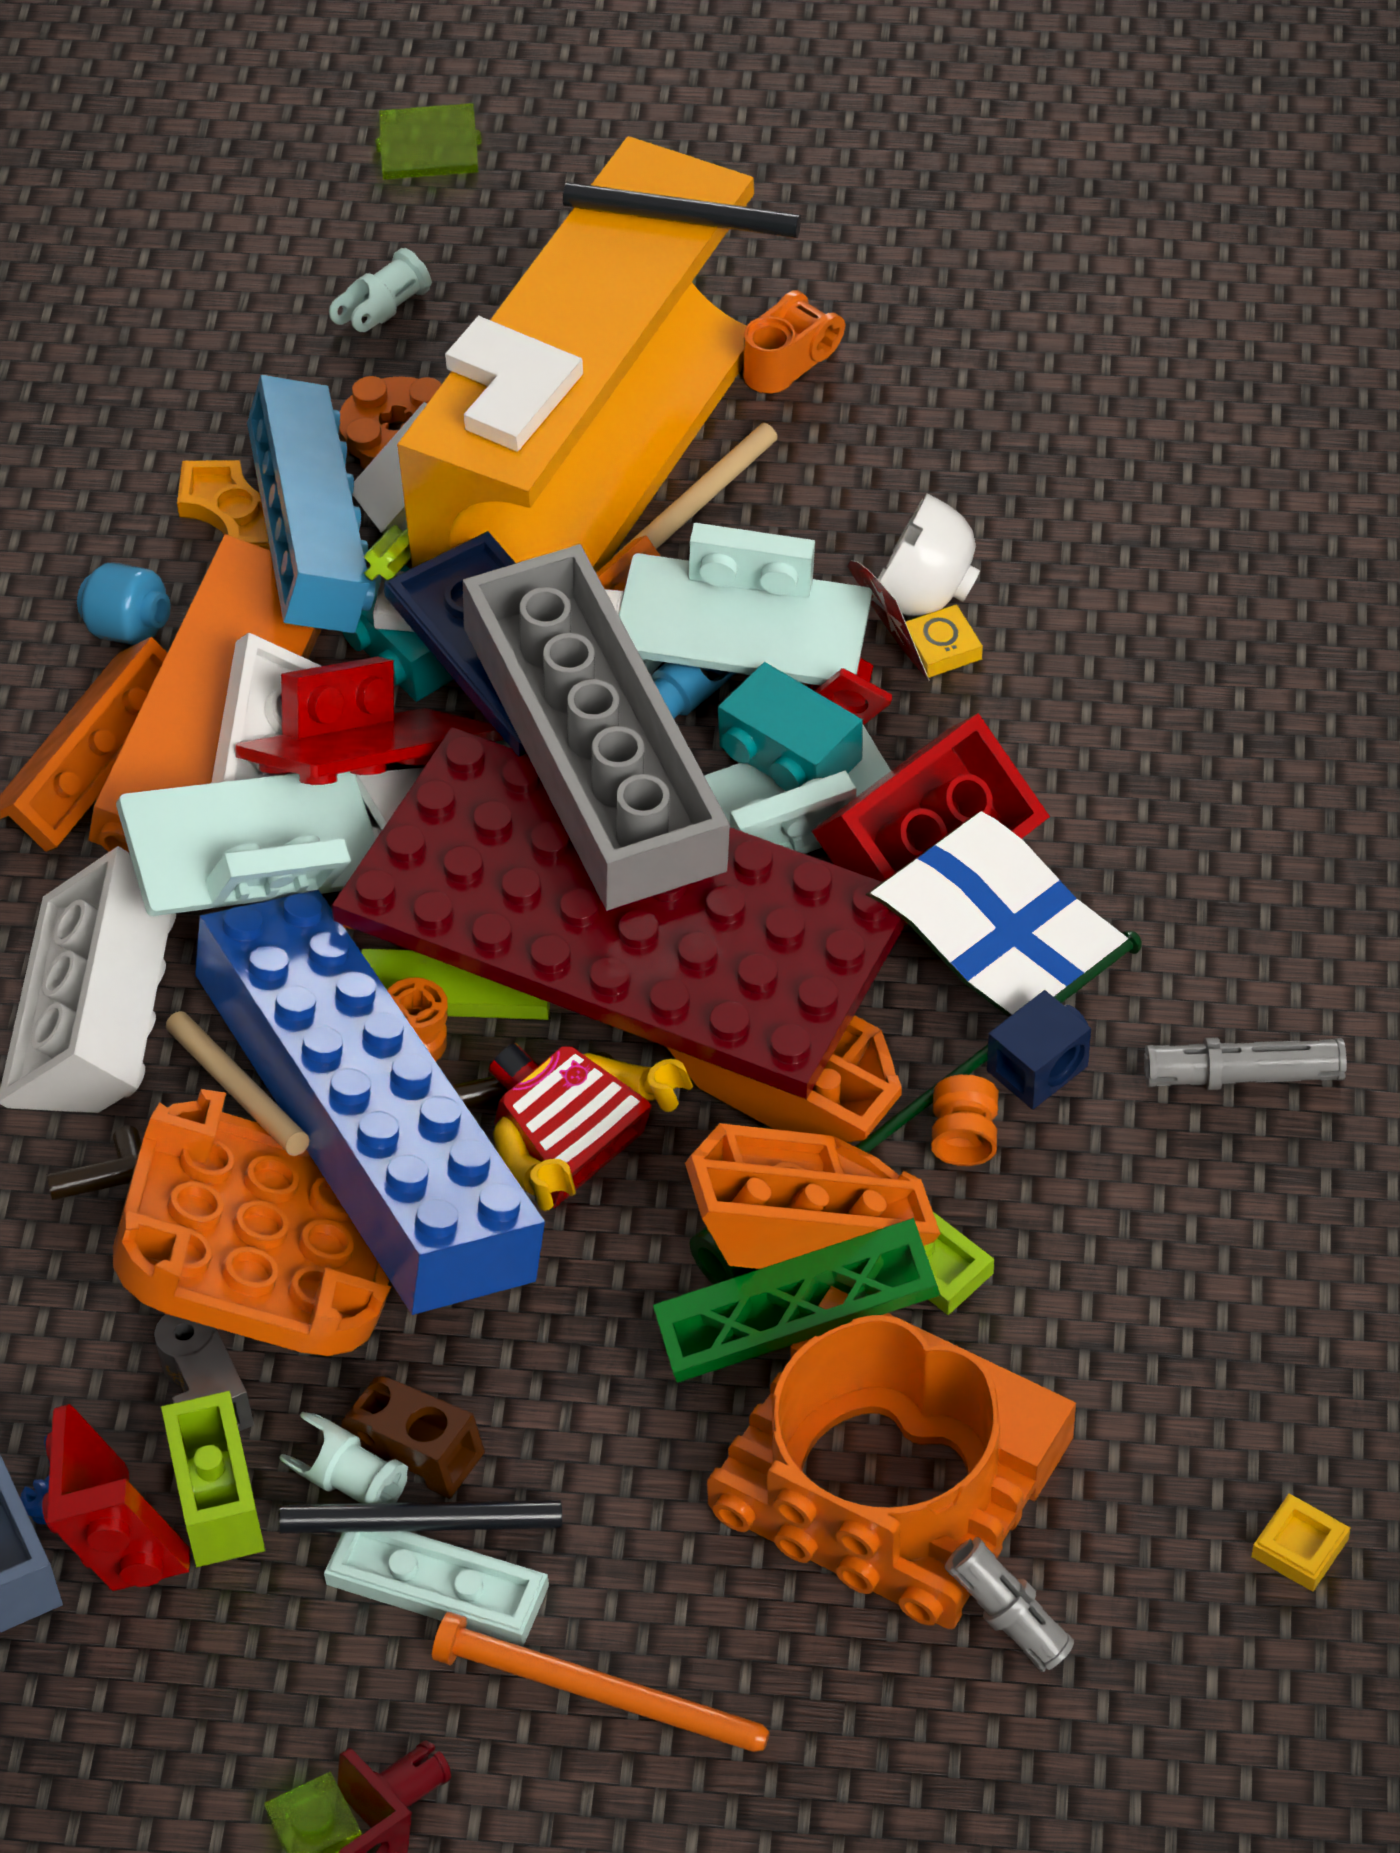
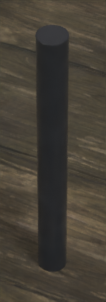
(682, 210)
(419, 1516)

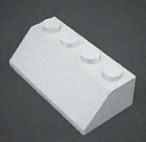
(87, 993)

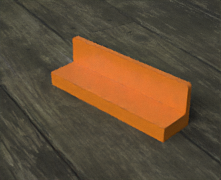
(80, 752)

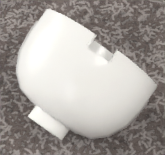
(931, 560)

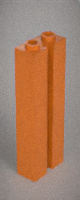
(183, 713)

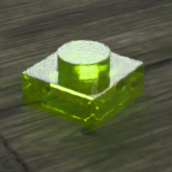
(313, 1817)

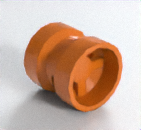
(425, 1009)
(965, 1117)

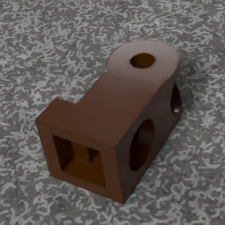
(418, 1431)

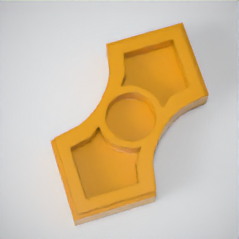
(222, 497)

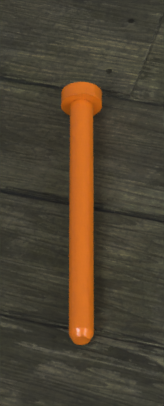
(455, 1640)

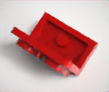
(102, 1512)

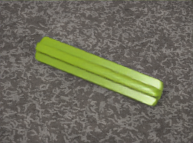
(388, 554)

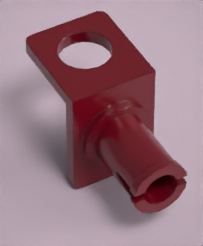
(385, 1796)

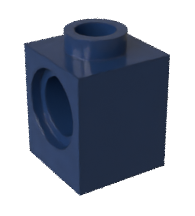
(1039, 1049)

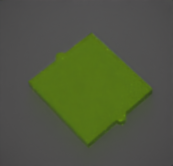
(428, 141)

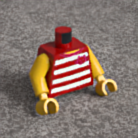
(573, 1114)

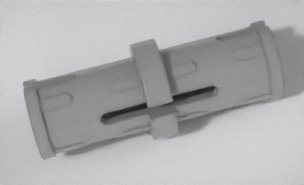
(1009, 1604)

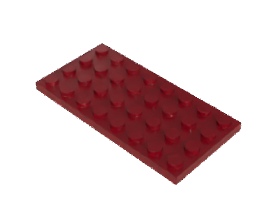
(727, 969)

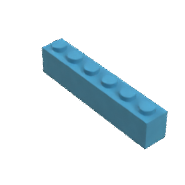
(309, 505)

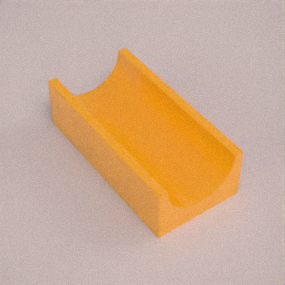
(650, 378)

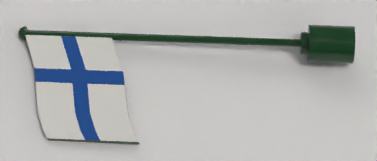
(999, 928)

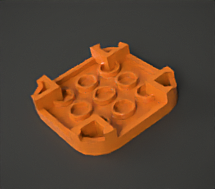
(243, 1235)

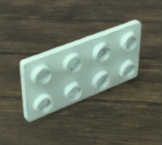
(743, 605)
(784, 817)
(243, 840)

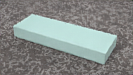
(437, 1579)

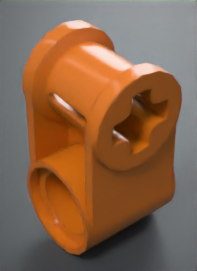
(788, 342)

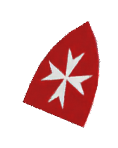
(888, 611)

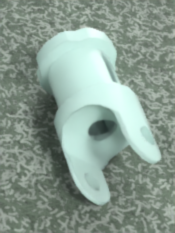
(381, 293)
(350, 1467)

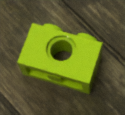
(212, 1479)

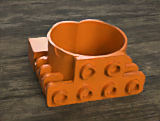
(936, 1394)

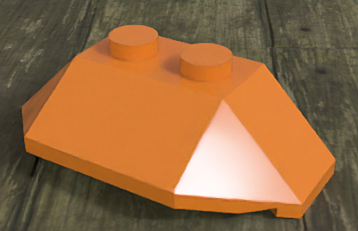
(845, 1102)
(795, 1193)

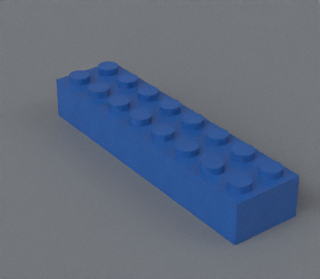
(371, 1100)

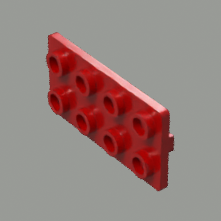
(346, 721)

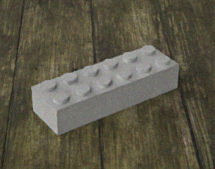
(595, 727)

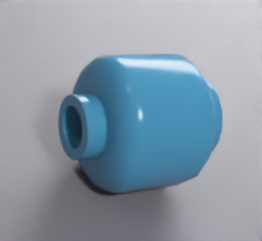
(123, 603)

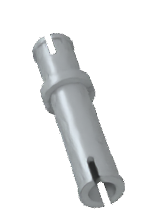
(1235, 1063)

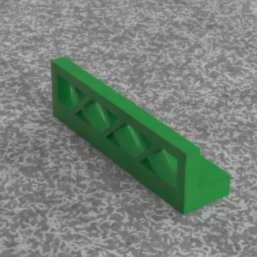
(782, 1300)

